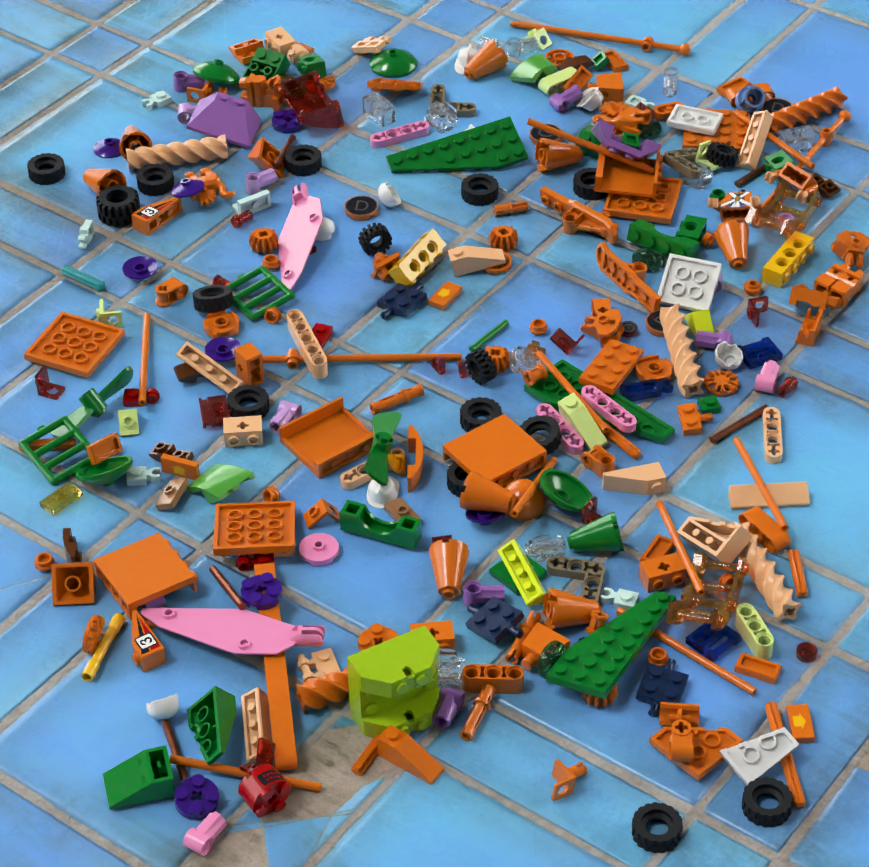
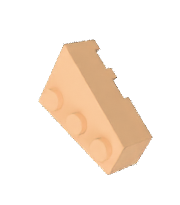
(717, 540)

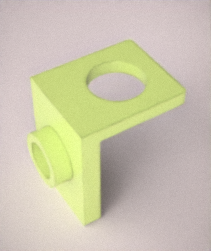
(538, 33)
(701, 157)
(103, 316)
(128, 422)

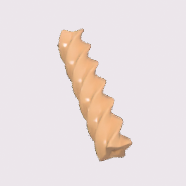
(178, 153)
(680, 354)
(767, 581)

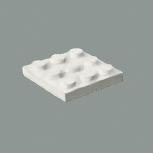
(689, 282)

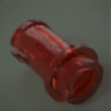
(239, 220)
(790, 383)

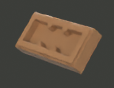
(172, 494)
(398, 508)

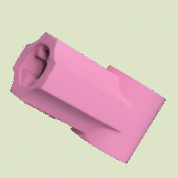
(767, 378)
(201, 839)

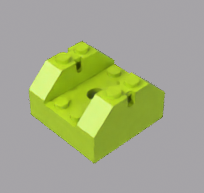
(395, 683)

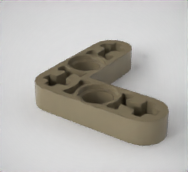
(463, 108)
(682, 160)
(589, 577)

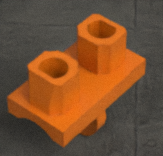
(383, 264)
(675, 711)

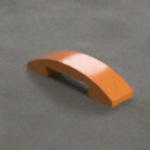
(415, 445)

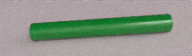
(488, 336)

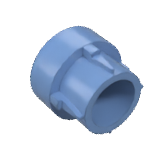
(757, 95)

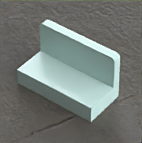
(253, 203)

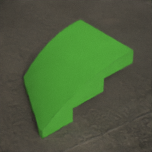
(532, 69)
(220, 481)

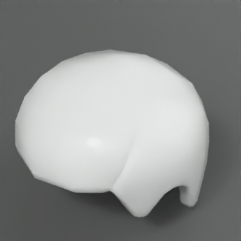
(388, 195)
(326, 230)
(728, 356)
(163, 708)

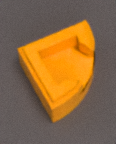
(397, 463)

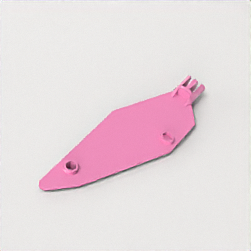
(298, 234)
(235, 629)

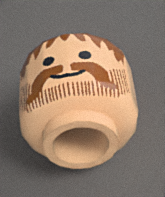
(295, 51)

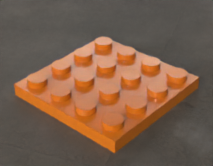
(730, 131)
(648, 209)
(74, 344)
(254, 528)

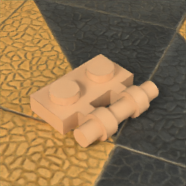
(371, 45)
(321, 660)

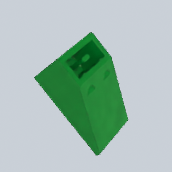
(267, 63)
(140, 779)

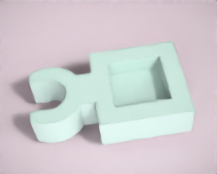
(158, 99)
(633, 101)
(86, 234)
(140, 475)
(622, 598)

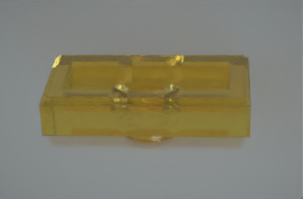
(61, 498)

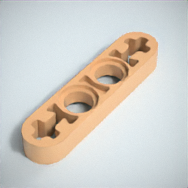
(775, 435)
(353, 478)

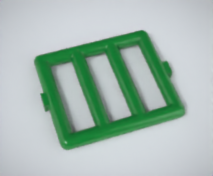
(269, 277)
(45, 468)

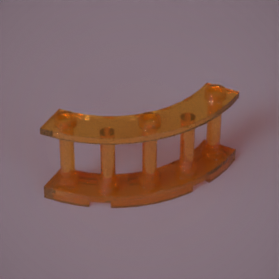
(766, 216)
(683, 610)

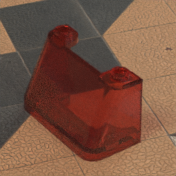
(311, 102)

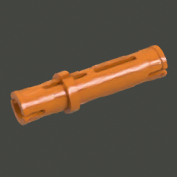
(404, 395)
(516, 649)
(480, 706)

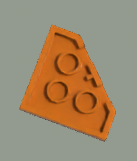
(394, 85)
(706, 748)

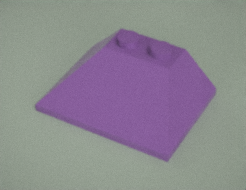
(225, 116)
(604, 133)

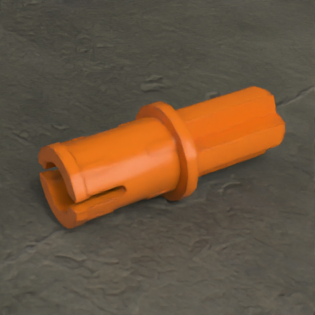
(510, 208)

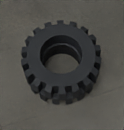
(117, 205)

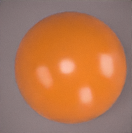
(534, 506)

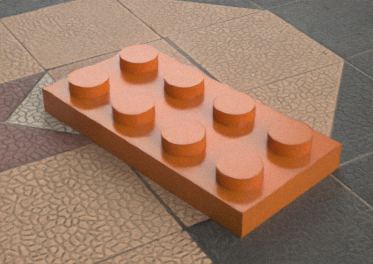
(611, 366)

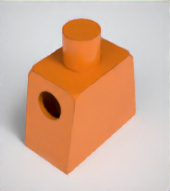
(610, 86)
(536, 641)

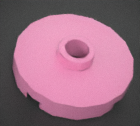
(319, 549)

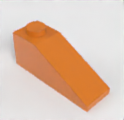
(407, 754)

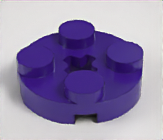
(286, 121)
(265, 582)
(196, 785)

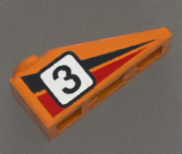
(155, 215)
(147, 649)

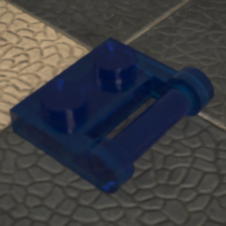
(760, 352)
(704, 638)

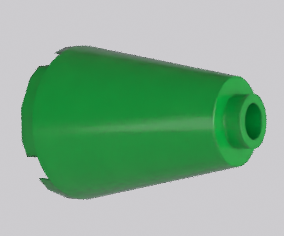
(597, 536)

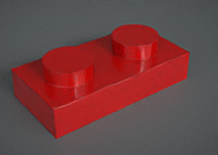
(322, 333)

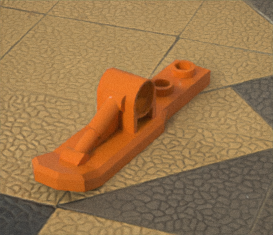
(579, 216)
(627, 276)

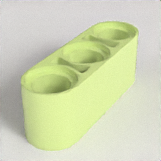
(553, 83)
(754, 631)

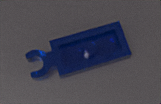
(645, 389)

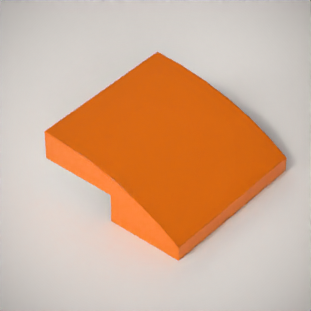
(245, 50)

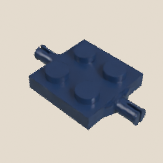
(401, 300)
(495, 620)
(661, 685)

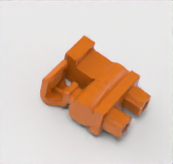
(260, 92)
(813, 297)

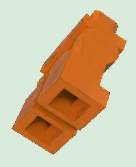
(840, 282)

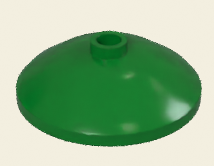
(393, 63)
(216, 72)
(105, 471)
(564, 490)

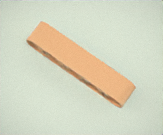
(307, 344)

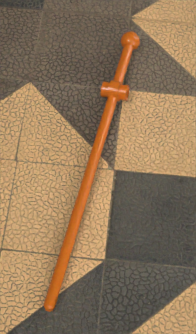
(646, 44)
(825, 139)
(293, 358)

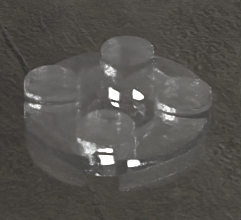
(438, 123)
(705, 178)
(522, 360)
(544, 547)
(454, 664)

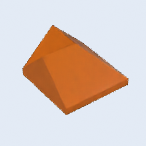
(265, 155)
(73, 583)

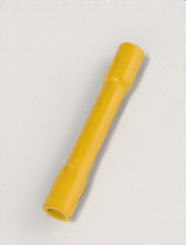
(94, 664)

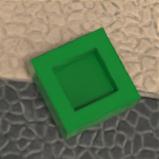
(600, 60)
(631, 140)
(709, 405)

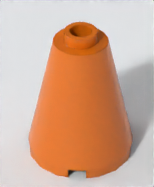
(486, 61)
(132, 139)
(556, 154)
(103, 178)
(733, 242)
(485, 495)
(448, 565)
(567, 609)

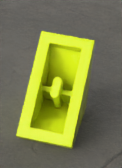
(699, 321)

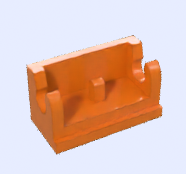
(810, 328)

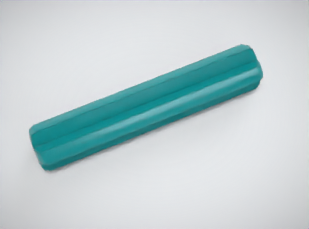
(83, 278)

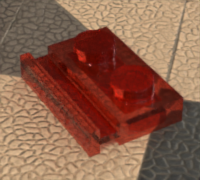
(214, 410)

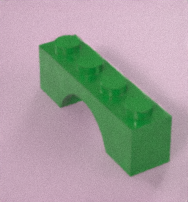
(646, 235)
(360, 521)

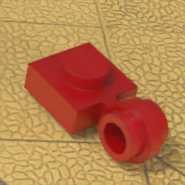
(131, 397)
(244, 562)

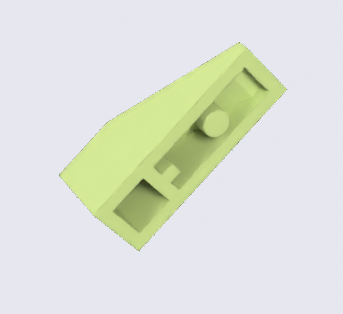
(581, 421)

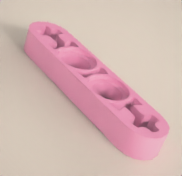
(415, 130)
(624, 421)
(567, 441)

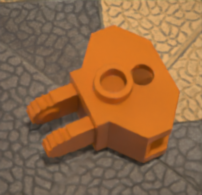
(850, 248)
(604, 326)

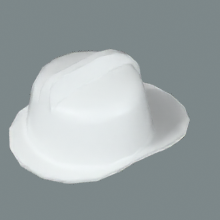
(464, 57)
(591, 99)
(379, 495)

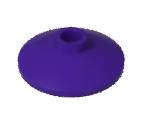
(107, 148)
(187, 188)
(140, 267)
(222, 349)
(483, 517)

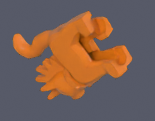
(623, 116)
(212, 186)

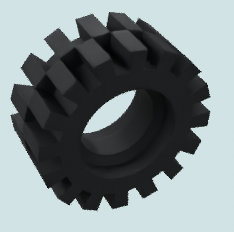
(722, 154)
(372, 232)
(480, 366)

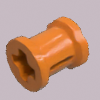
(535, 374)
(596, 616)

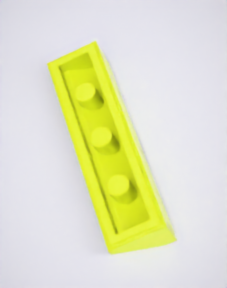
(522, 573)

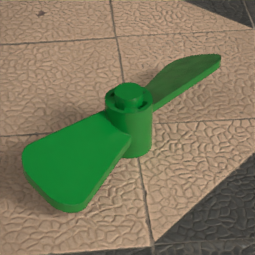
(94, 403)
(383, 429)

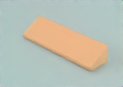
(754, 140)
(208, 367)
(784, 495)
(255, 721)

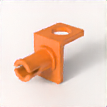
(566, 778)

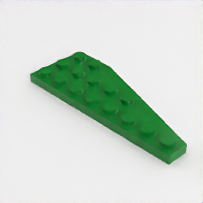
(482, 147)
(551, 392)
(604, 655)

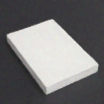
(694, 119)

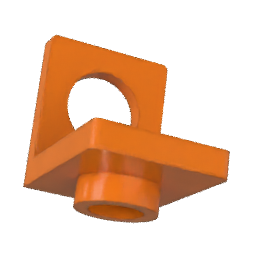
(206, 91)
(319, 511)

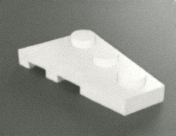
(759, 755)

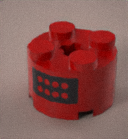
(264, 790)

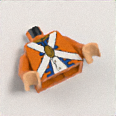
(797, 179)
(735, 205)

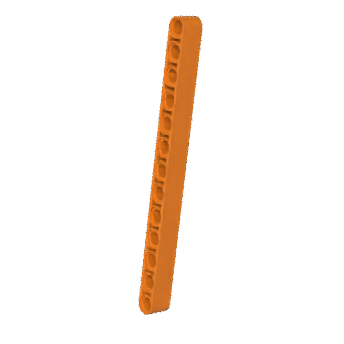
(278, 694)

